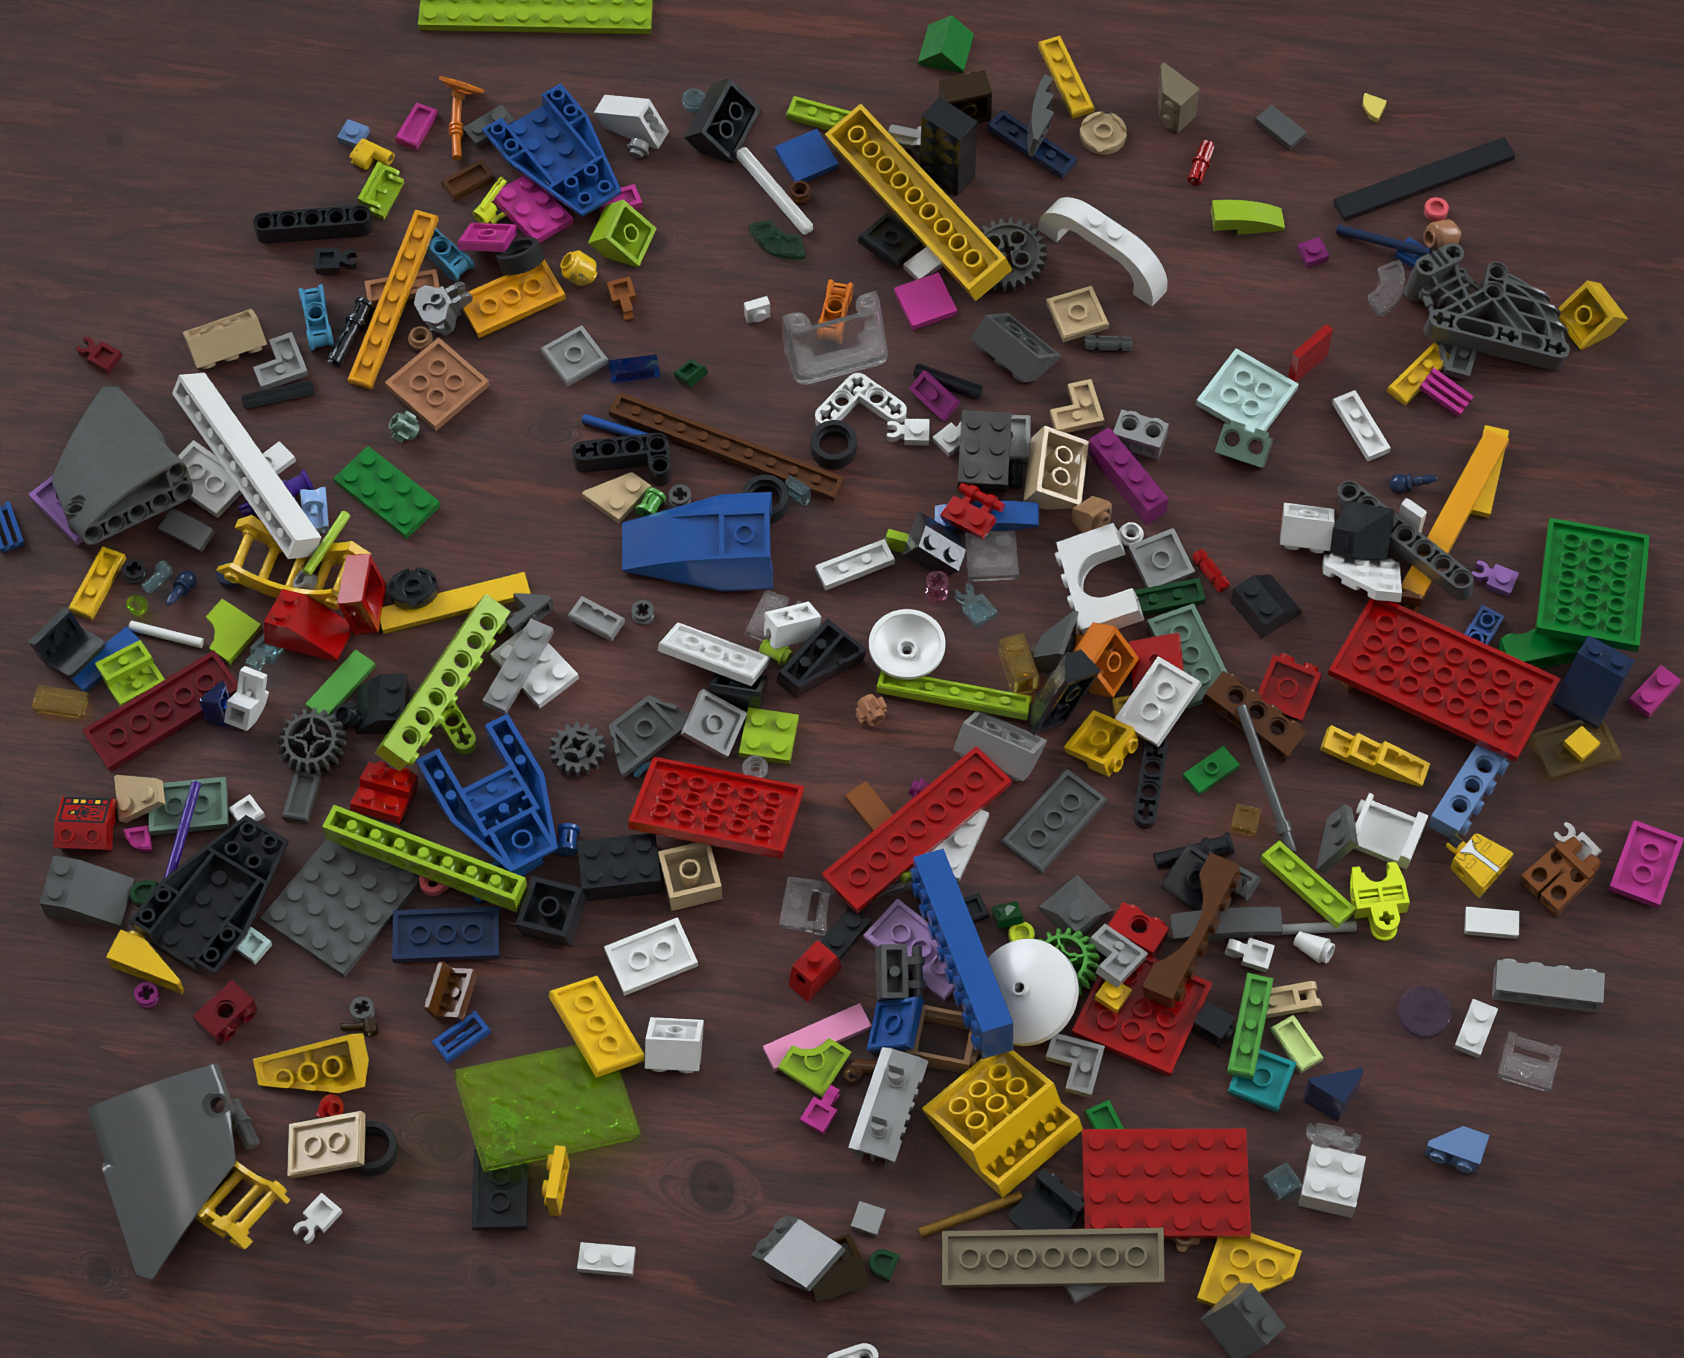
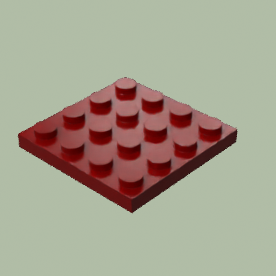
(1143, 1028)

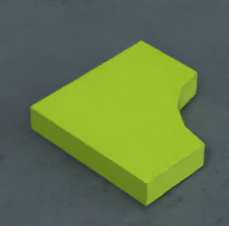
(232, 630)
(816, 1066)

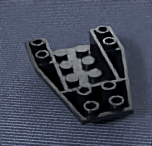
(212, 898)

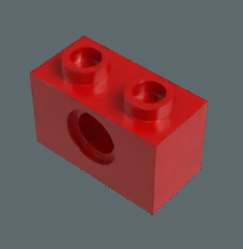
(1132, 916)

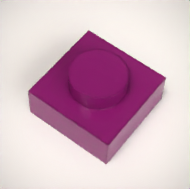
(1313, 252)

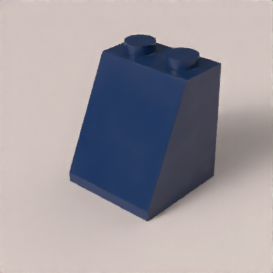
(1593, 682)

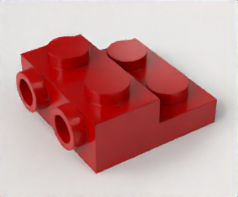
(1290, 685)
(384, 792)

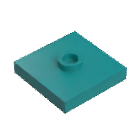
(1269, 1082)

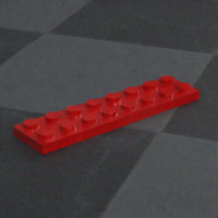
(916, 829)

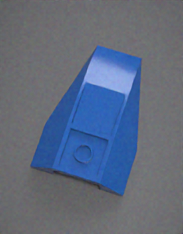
(558, 152)
(705, 544)

